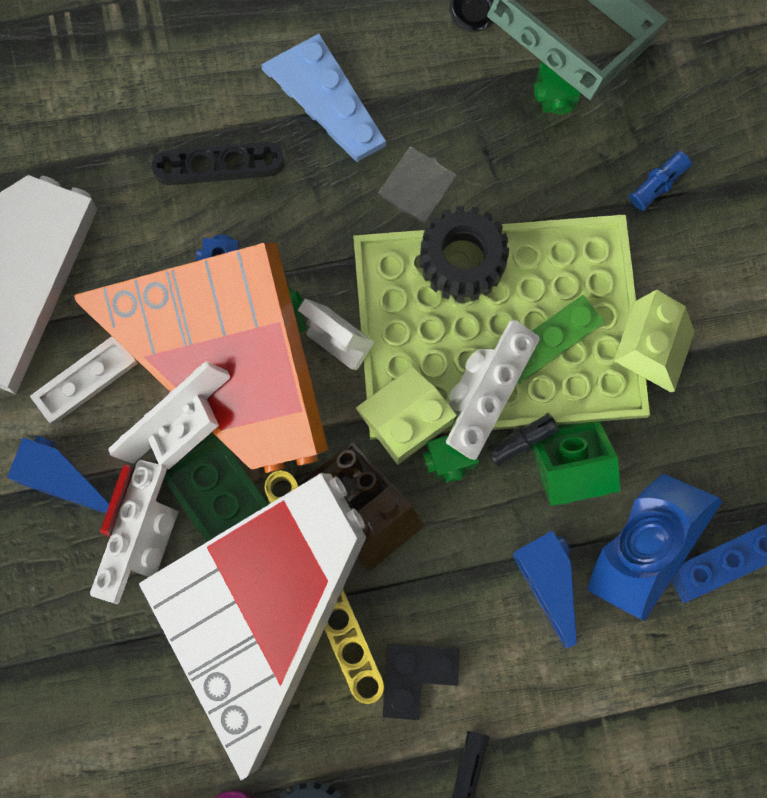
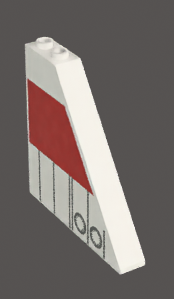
(254, 608)

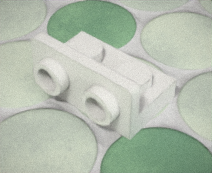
(336, 334)

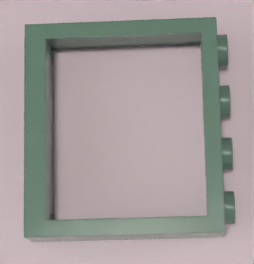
(563, 57)

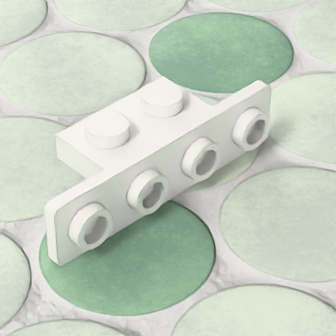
(487, 386)
(176, 421)
(138, 534)

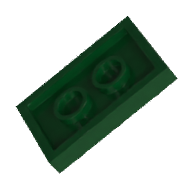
(213, 488)

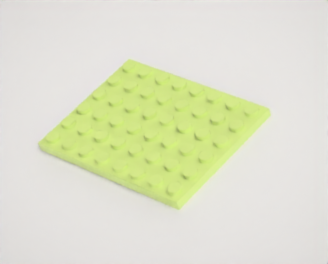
(544, 273)

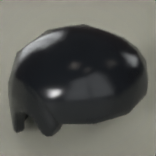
(471, 14)

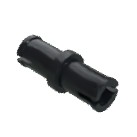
(523, 439)

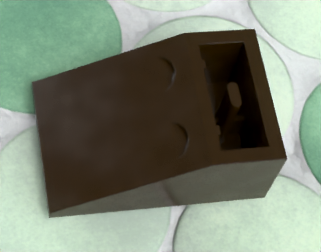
(384, 510)

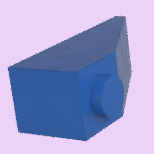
(49, 471)
(550, 577)

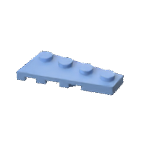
(322, 89)

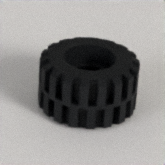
(471, 228)

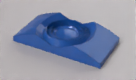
(652, 545)

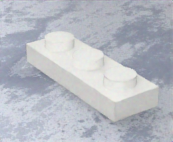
(83, 380)

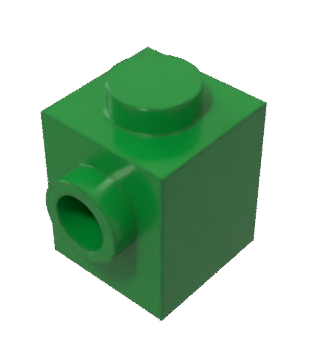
(554, 92)
(446, 461)

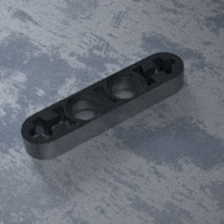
(218, 170)

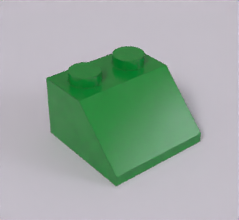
(577, 463)

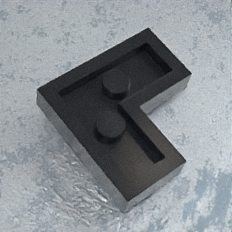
(408, 669)

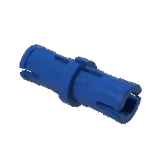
(660, 180)

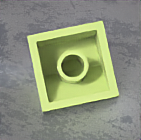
(656, 339)
(406, 414)

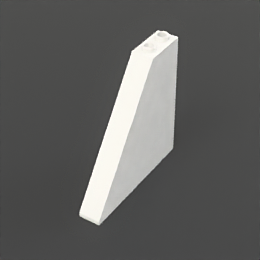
(38, 246)

